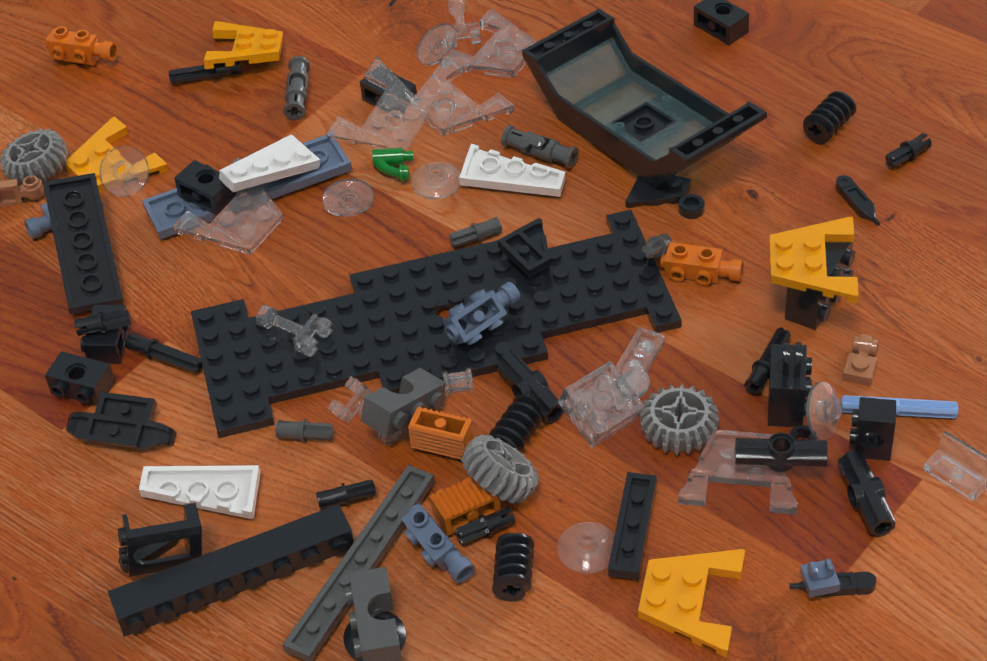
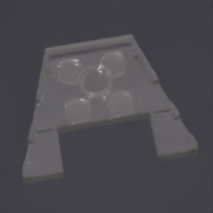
(502, 52)
(449, 106)
(392, 120)
(240, 225)
(719, 466)

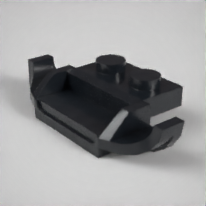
(121, 422)

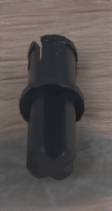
(908, 150)
(103, 322)
(345, 494)
(485, 525)

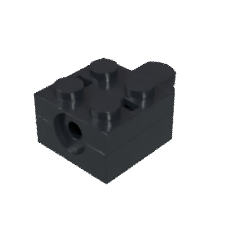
(788, 384)

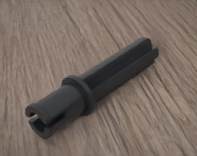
(200, 72)
(153, 349)
(761, 367)

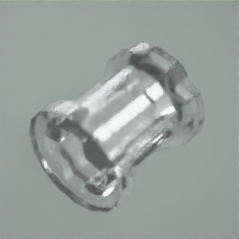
(458, 381)

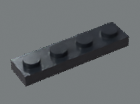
(632, 526)

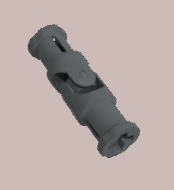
(296, 87)
(540, 146)

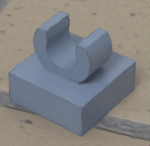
(820, 578)

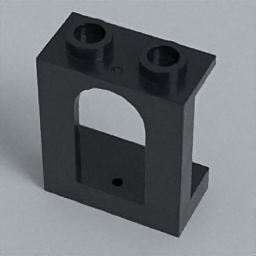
(133, 539)

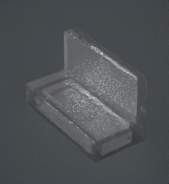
(959, 466)

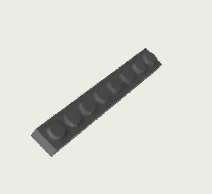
(364, 554)

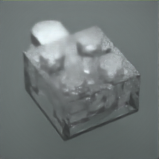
(605, 401)

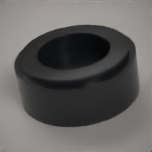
(691, 206)

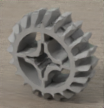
(34, 154)
(662, 414)
(500, 469)

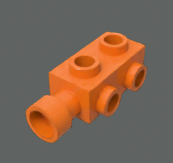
(79, 46)
(699, 264)

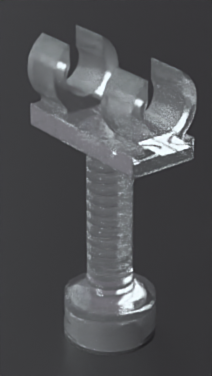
(468, 30)
(303, 340)
(355, 406)

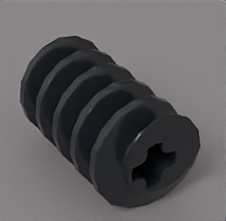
(829, 117)
(518, 422)
(513, 566)

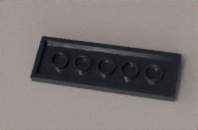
(82, 243)

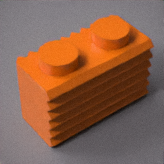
(440, 432)
(462, 504)

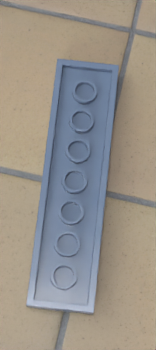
(168, 207)

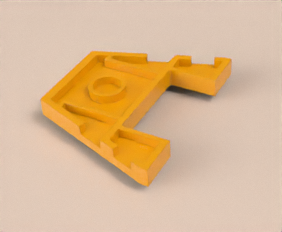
(250, 44)
(91, 153)
(800, 259)
(676, 593)

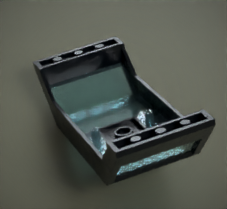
(628, 103)

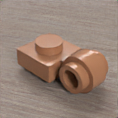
(12, 193)
(861, 366)

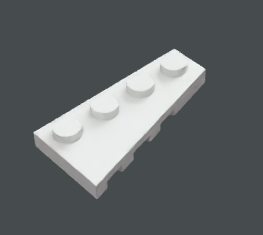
(269, 164)
(501, 173)
(212, 488)

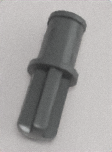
(475, 232)
(656, 246)
(304, 430)

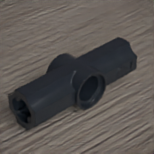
(530, 383)
(781, 452)
(866, 493)

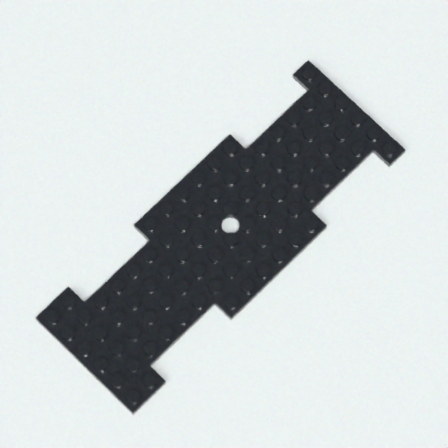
(394, 327)

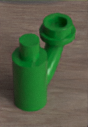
(387, 158)

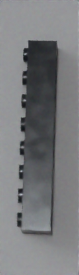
(231, 570)

